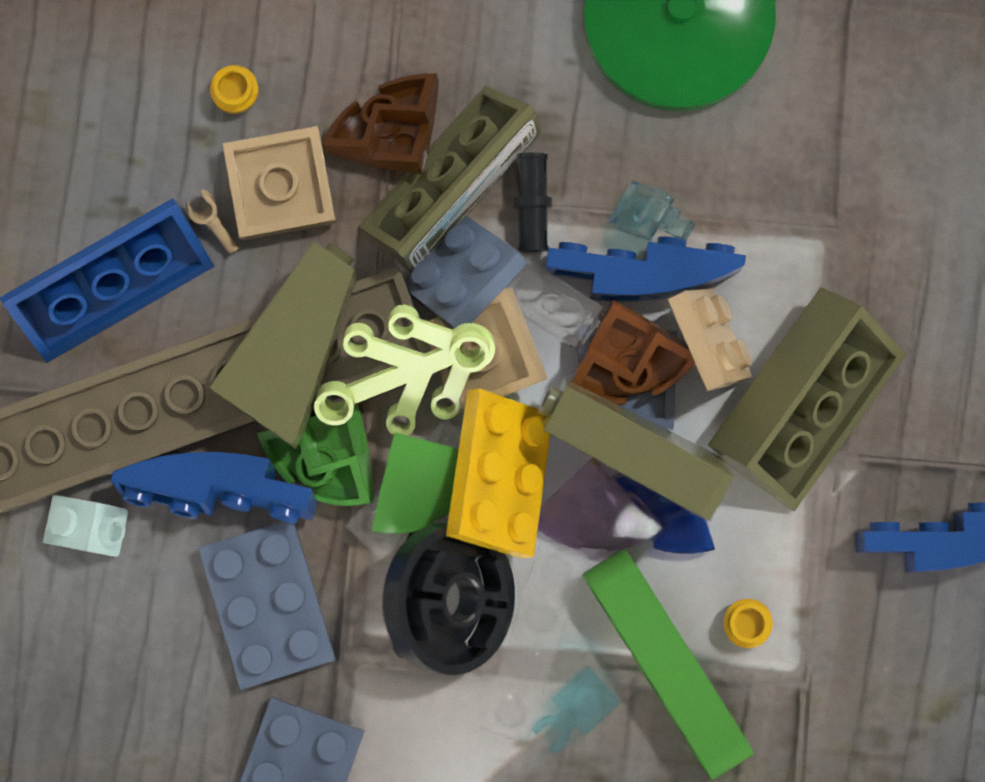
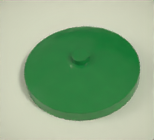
(679, 50)

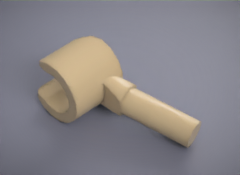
(213, 223)

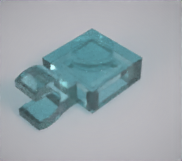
(648, 209)

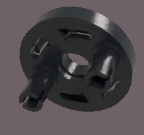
(418, 609)

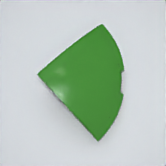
(327, 460)
(415, 485)

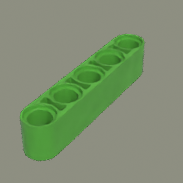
(668, 664)

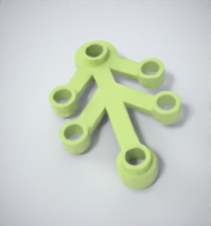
(408, 368)

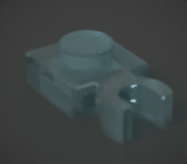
(582, 704)

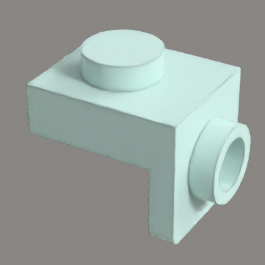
(85, 525)

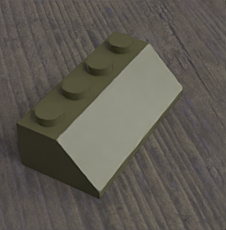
(808, 397)

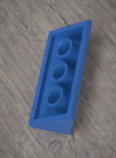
(108, 281)

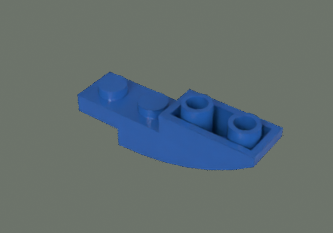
(665, 272)
(198, 479)
(933, 545)

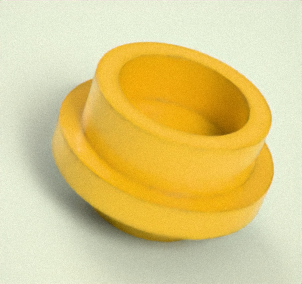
(234, 89)
(747, 623)

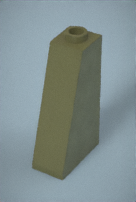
(290, 345)
(637, 448)

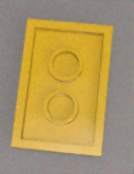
(499, 475)

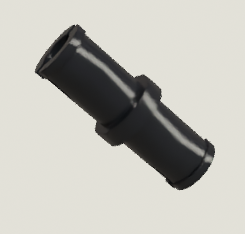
(532, 202)

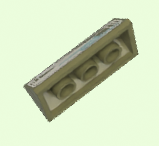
(455, 178)

